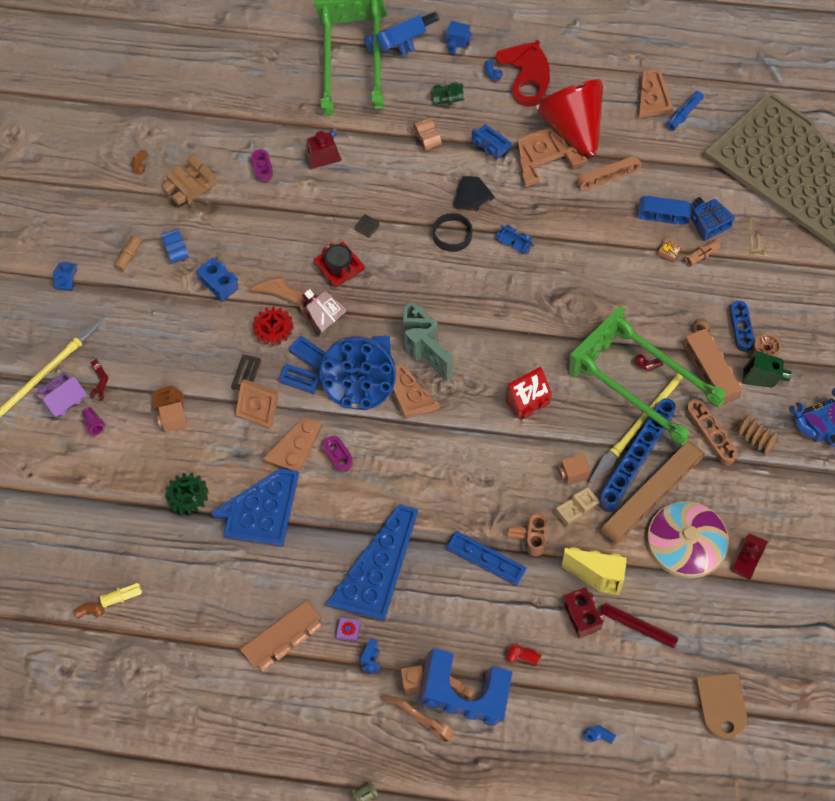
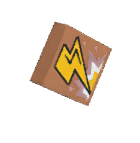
(670, 250)

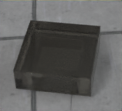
(367, 225)

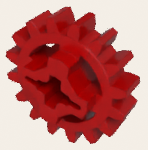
(281, 328)

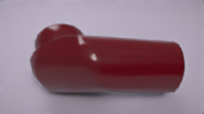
(647, 365)

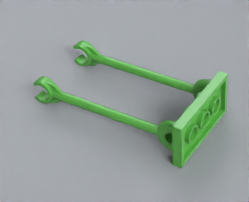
(347, 11)
(588, 351)

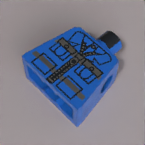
(711, 218)

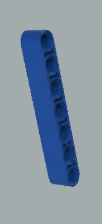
(636, 462)

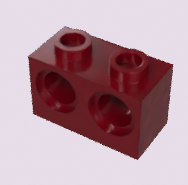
(579, 613)

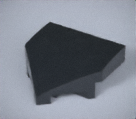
(472, 193)

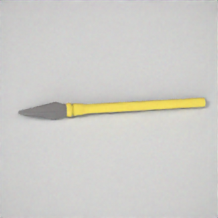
(70, 348)
(608, 459)

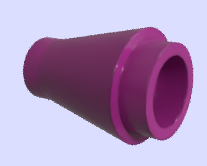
(93, 422)

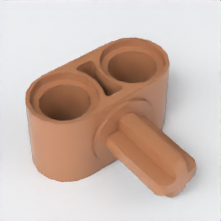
(531, 534)

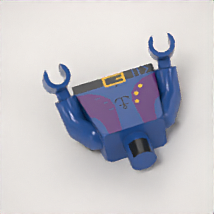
(817, 421)

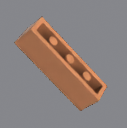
(711, 364)

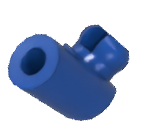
(490, 72)
(598, 732)

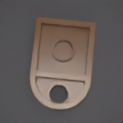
(722, 703)

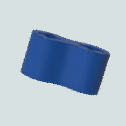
(175, 246)

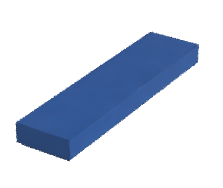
(486, 558)

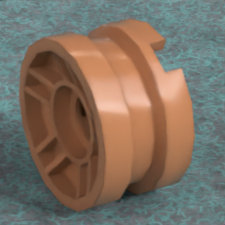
(766, 342)

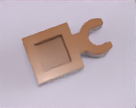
(459, 689)

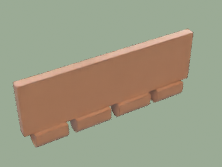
(277, 637)

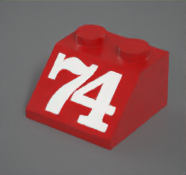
(528, 393)

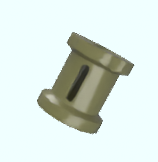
(368, 788)

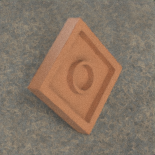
(257, 403)

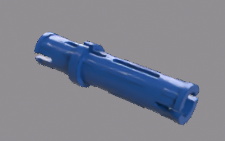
(680, 115)

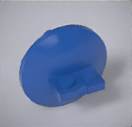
(358, 372)

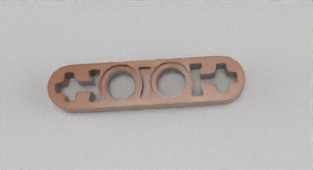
(609, 173)
(708, 433)

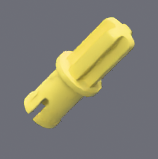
(120, 595)

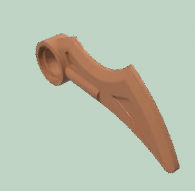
(279, 287)
(438, 728)

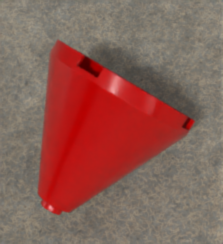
(576, 115)

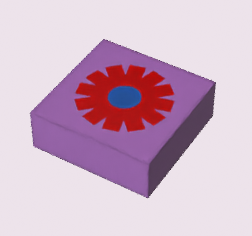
(348, 629)

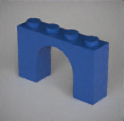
(437, 690)

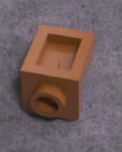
(167, 396)

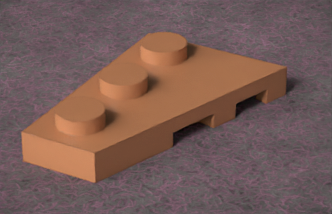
(410, 395)
(295, 446)

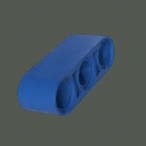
(664, 210)

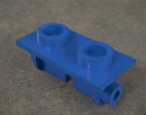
(521, 241)

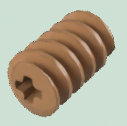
(757, 434)

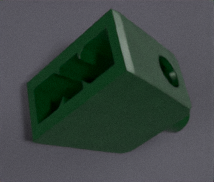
(765, 370)

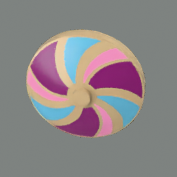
(687, 539)

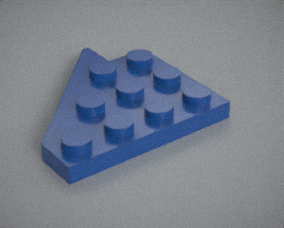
(262, 510)

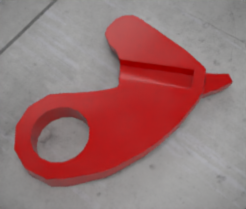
(534, 70)

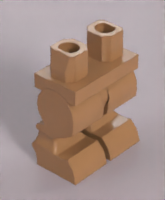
(189, 181)

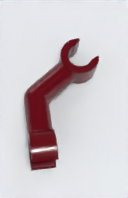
(103, 379)

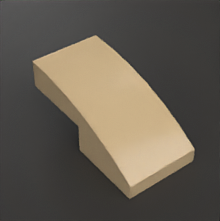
(577, 507)

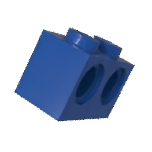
(215, 281)

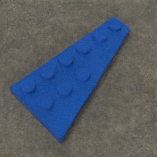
(375, 574)

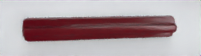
(639, 625)

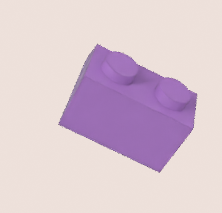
(60, 394)

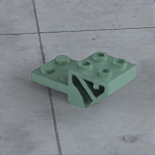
(422, 340)

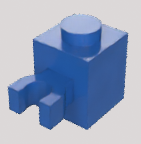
(457, 36)

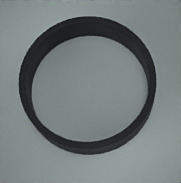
(452, 217)

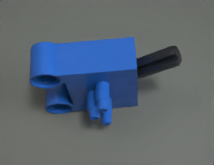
(401, 33)

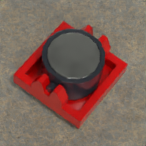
(338, 263)

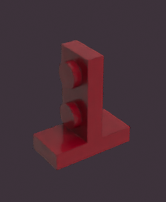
(749, 556)

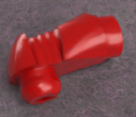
(526, 654)

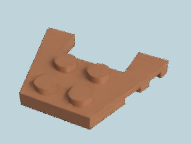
(542, 148)

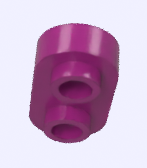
(262, 168)
(338, 455)

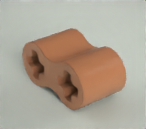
(427, 134)

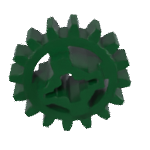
(186, 501)

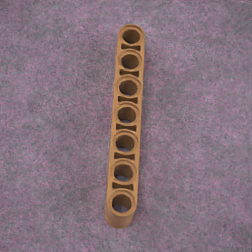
(652, 492)

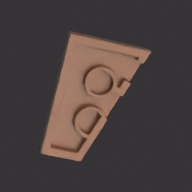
(654, 95)

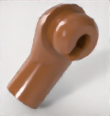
(137, 160)
(89, 607)

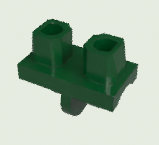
(448, 93)

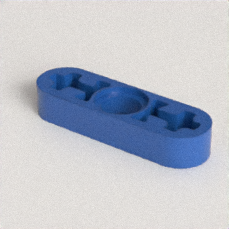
(739, 333)

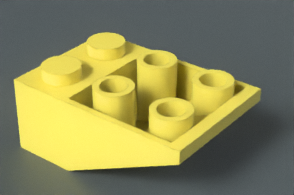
(597, 570)

